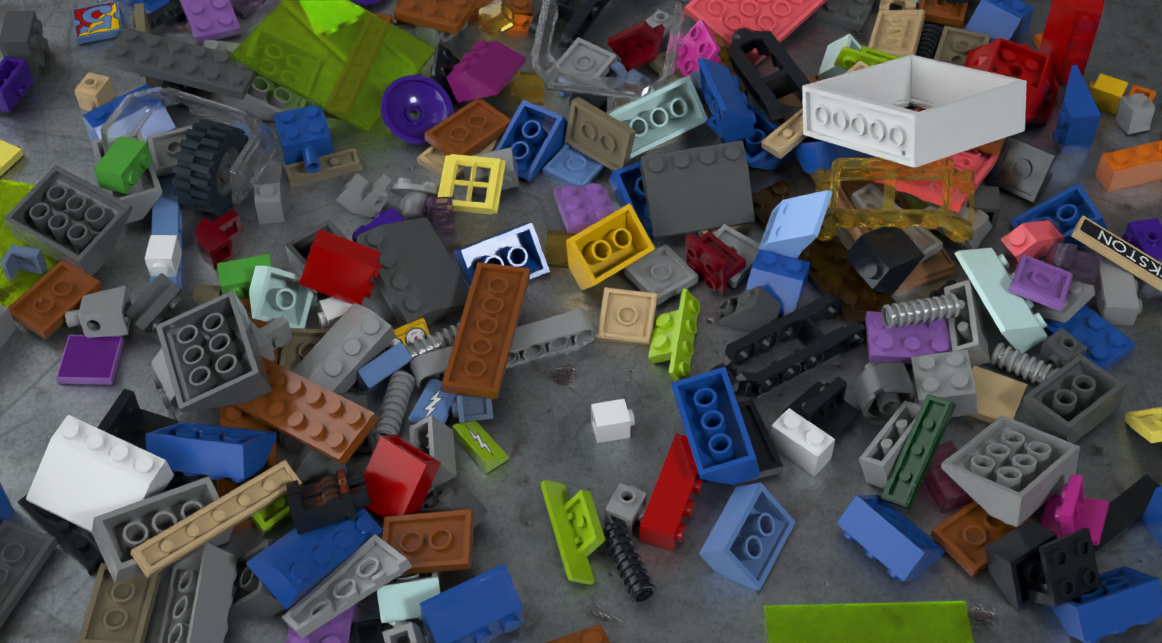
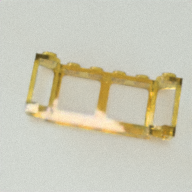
(888, 216)

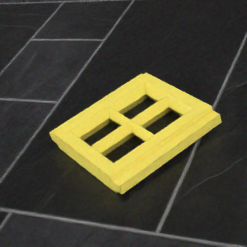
(493, 187)

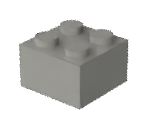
(947, 377)

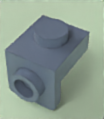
(23, 259)
(472, 408)

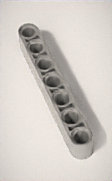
(529, 343)

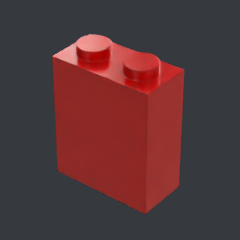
(340, 268)
(398, 477)

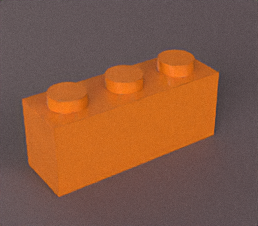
(1130, 166)

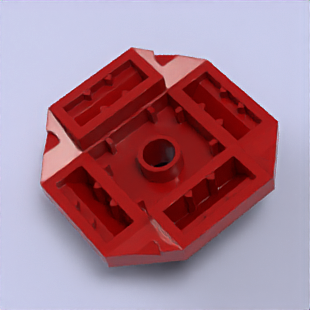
(1021, 63)

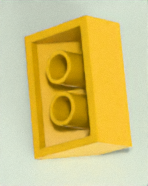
(607, 247)

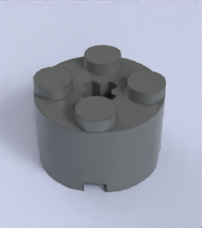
(883, 390)

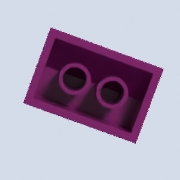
(484, 70)

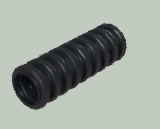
(929, 41)
(628, 562)

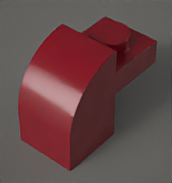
(216, 236)

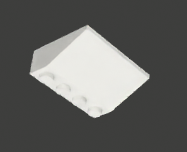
(94, 474)

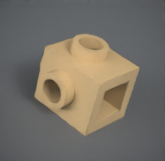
(94, 91)

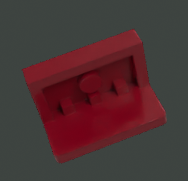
(637, 44)
(713, 261)

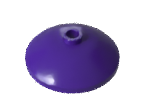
(417, 96)

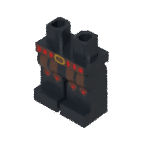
(327, 500)

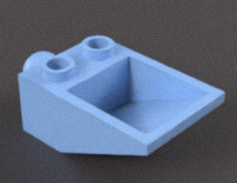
(795, 223)

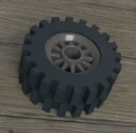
(205, 166)

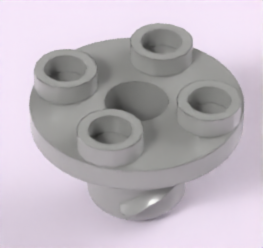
(414, 197)

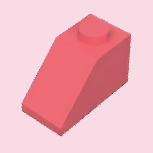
(1031, 240)

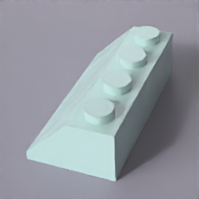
(662, 114)
(1009, 311)

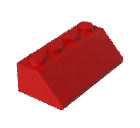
(1070, 35)

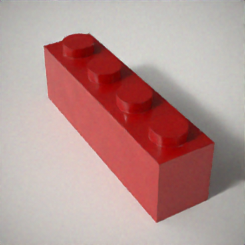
(671, 498)

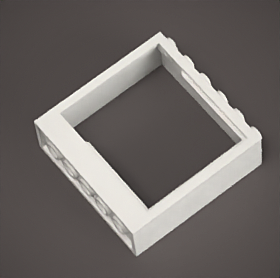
(869, 115)

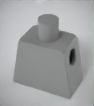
(102, 313)

